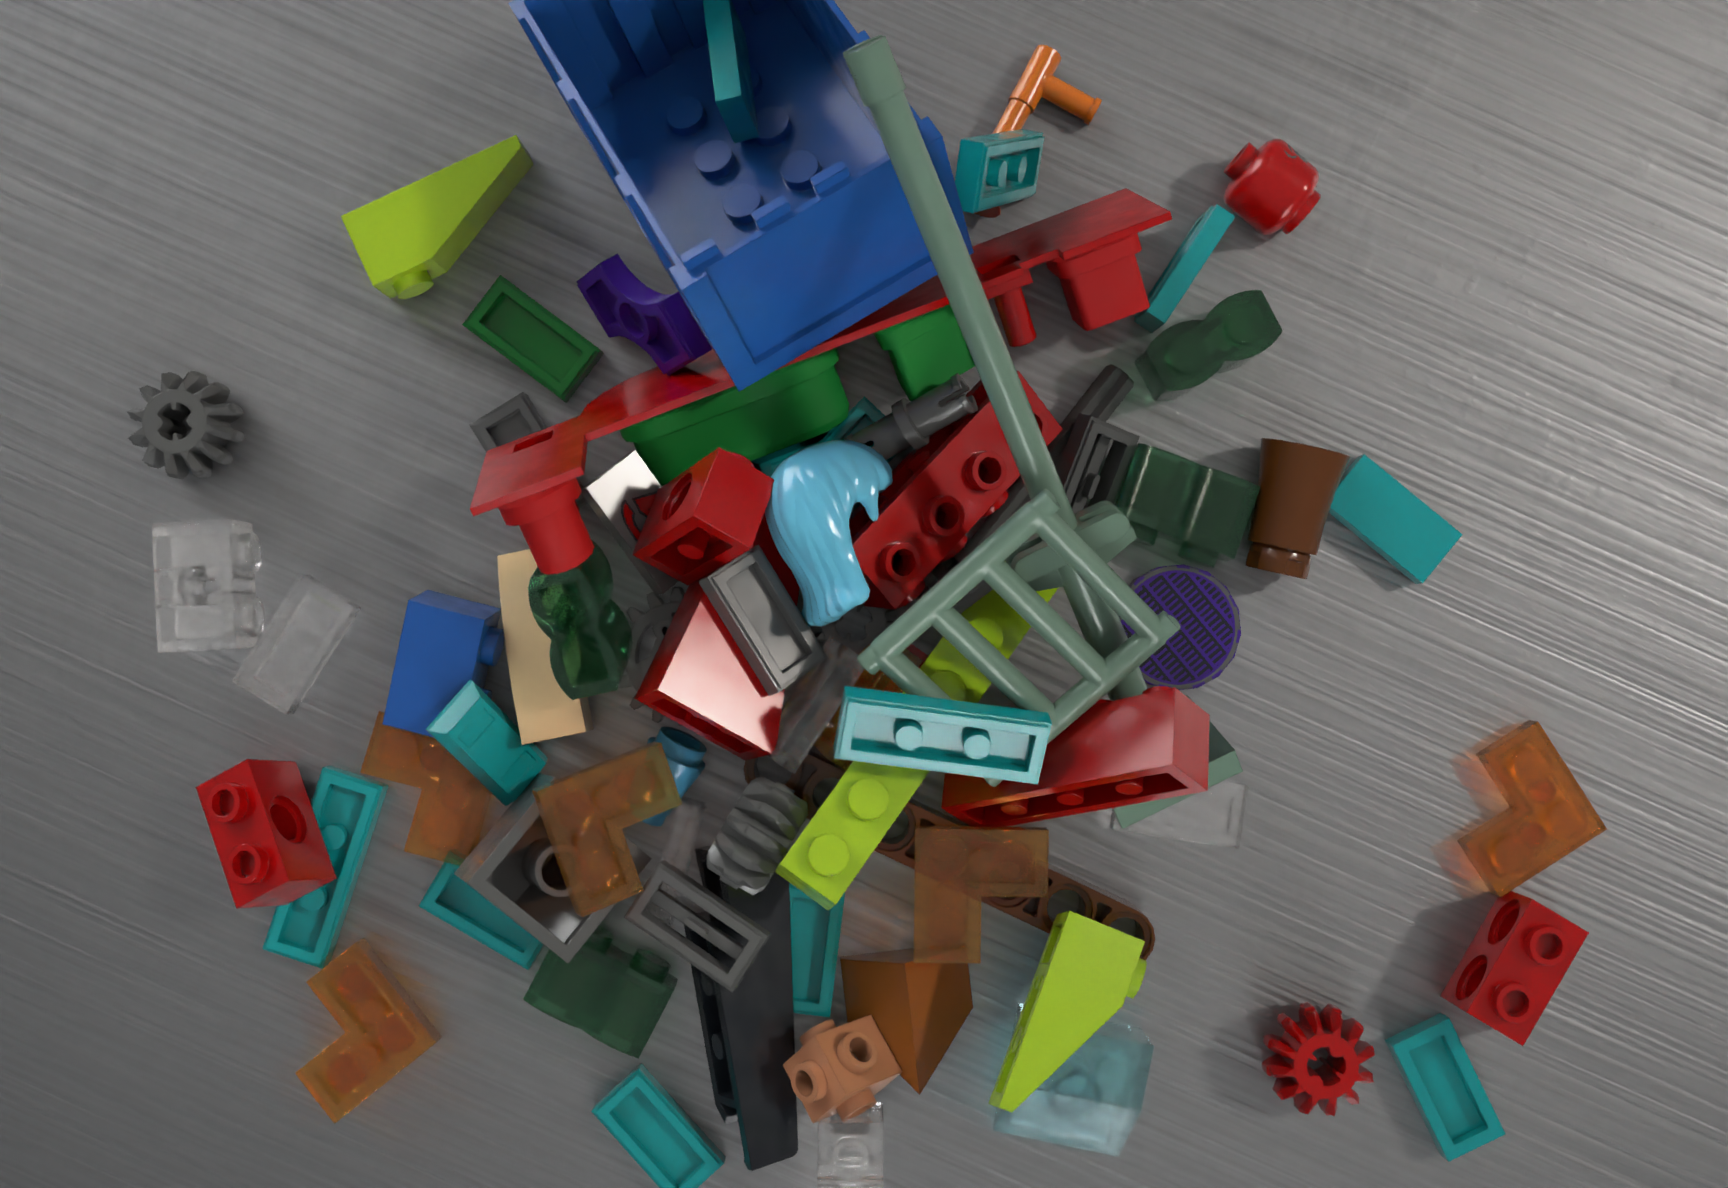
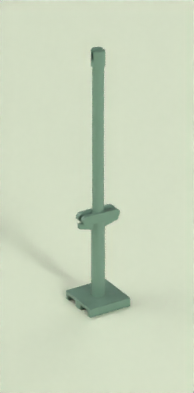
(1100, 524)

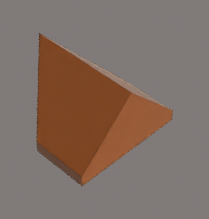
(912, 1004)

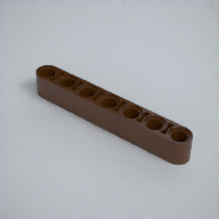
(1093, 900)

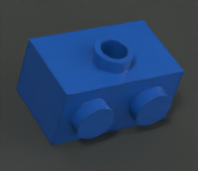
(438, 652)

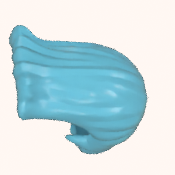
(811, 522)

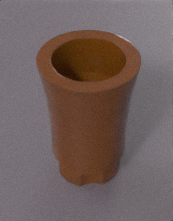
(1292, 505)

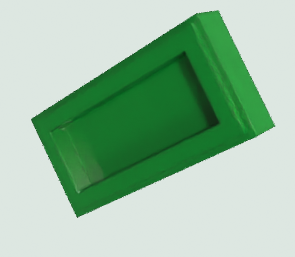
(533, 338)

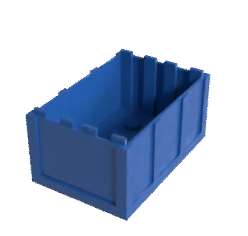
(761, 234)

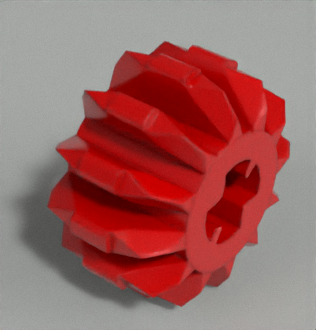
(1338, 1070)

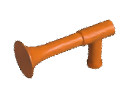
(1039, 82)

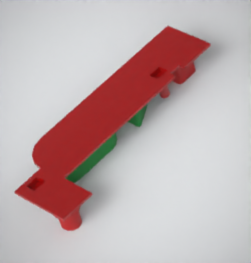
(699, 408)

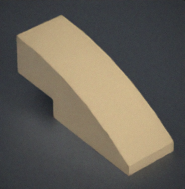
(539, 702)

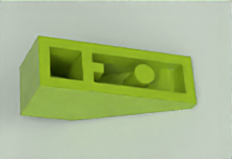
(431, 222)
(1073, 993)

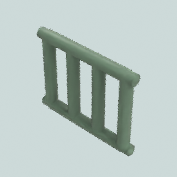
(988, 564)

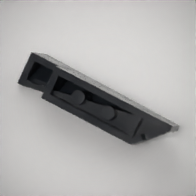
(752, 1028)

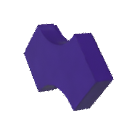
(649, 318)

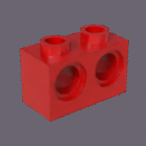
(1514, 965)

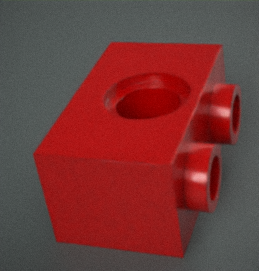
(705, 516)
(265, 833)

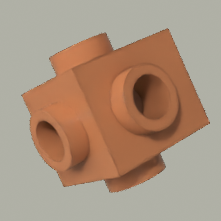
(830, 1076)

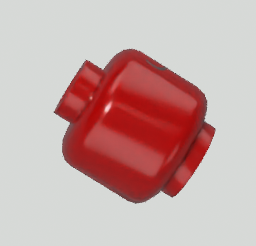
(1271, 187)

